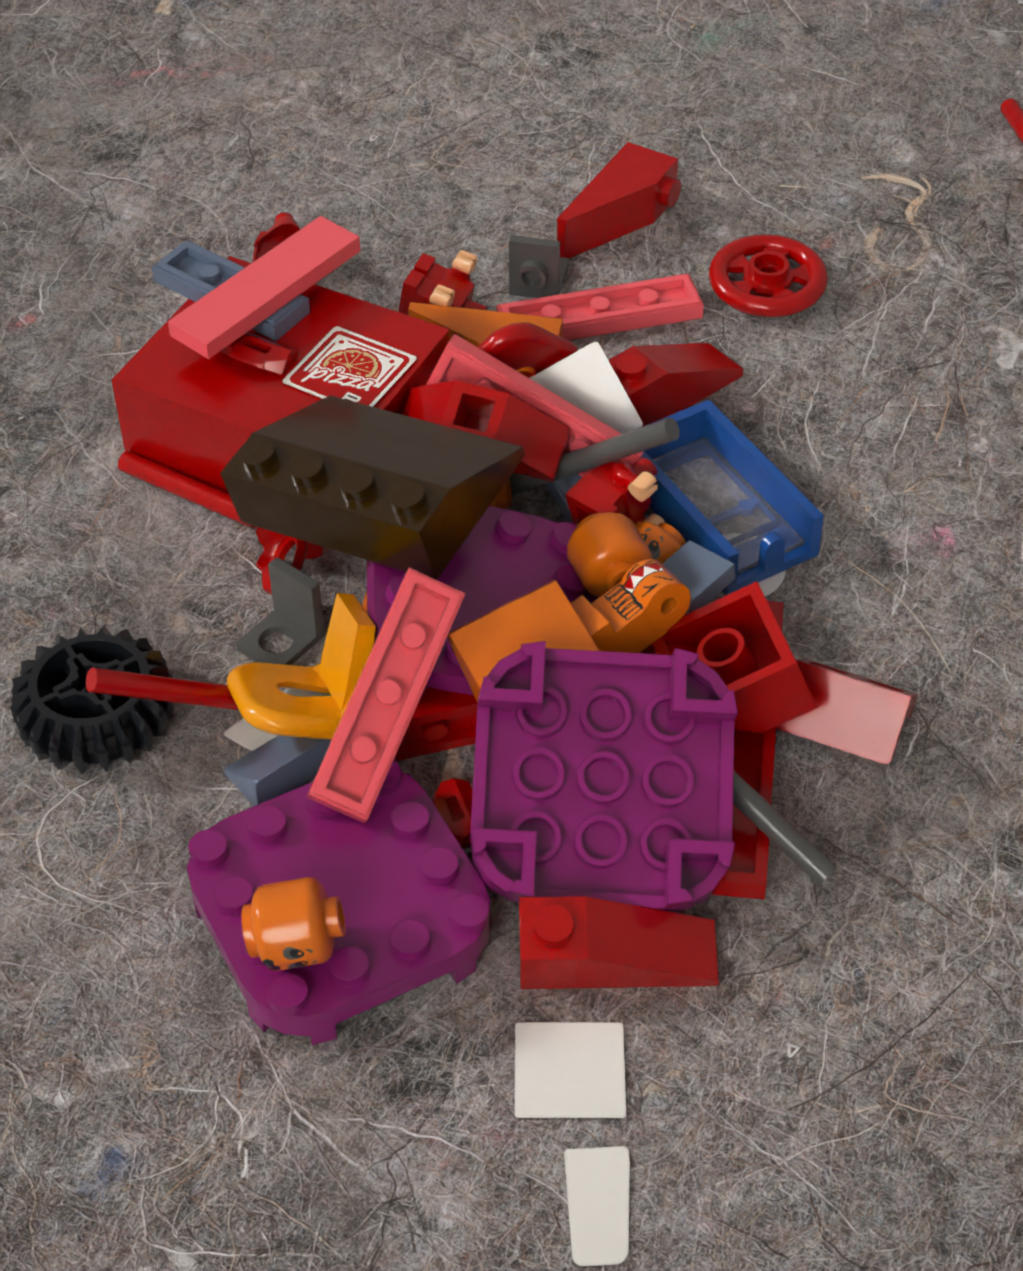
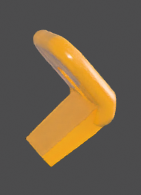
(317, 717)

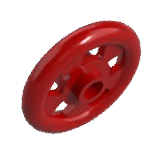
(768, 275)

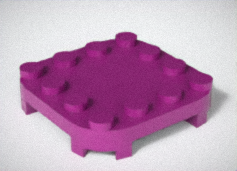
(495, 564)
(603, 777)
(403, 887)

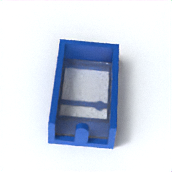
(732, 498)

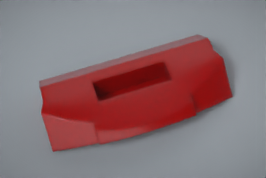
(261, 353)
(454, 804)

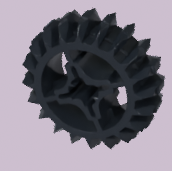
(80, 726)

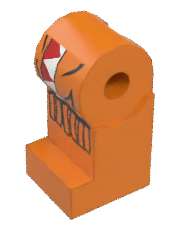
(635, 609)

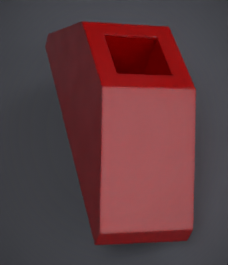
(496, 417)

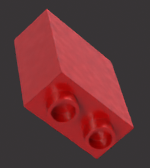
(202, 410)

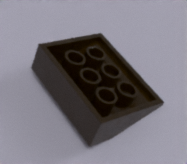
(369, 482)

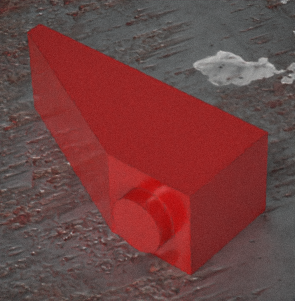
(619, 200)
(672, 376)
(612, 945)

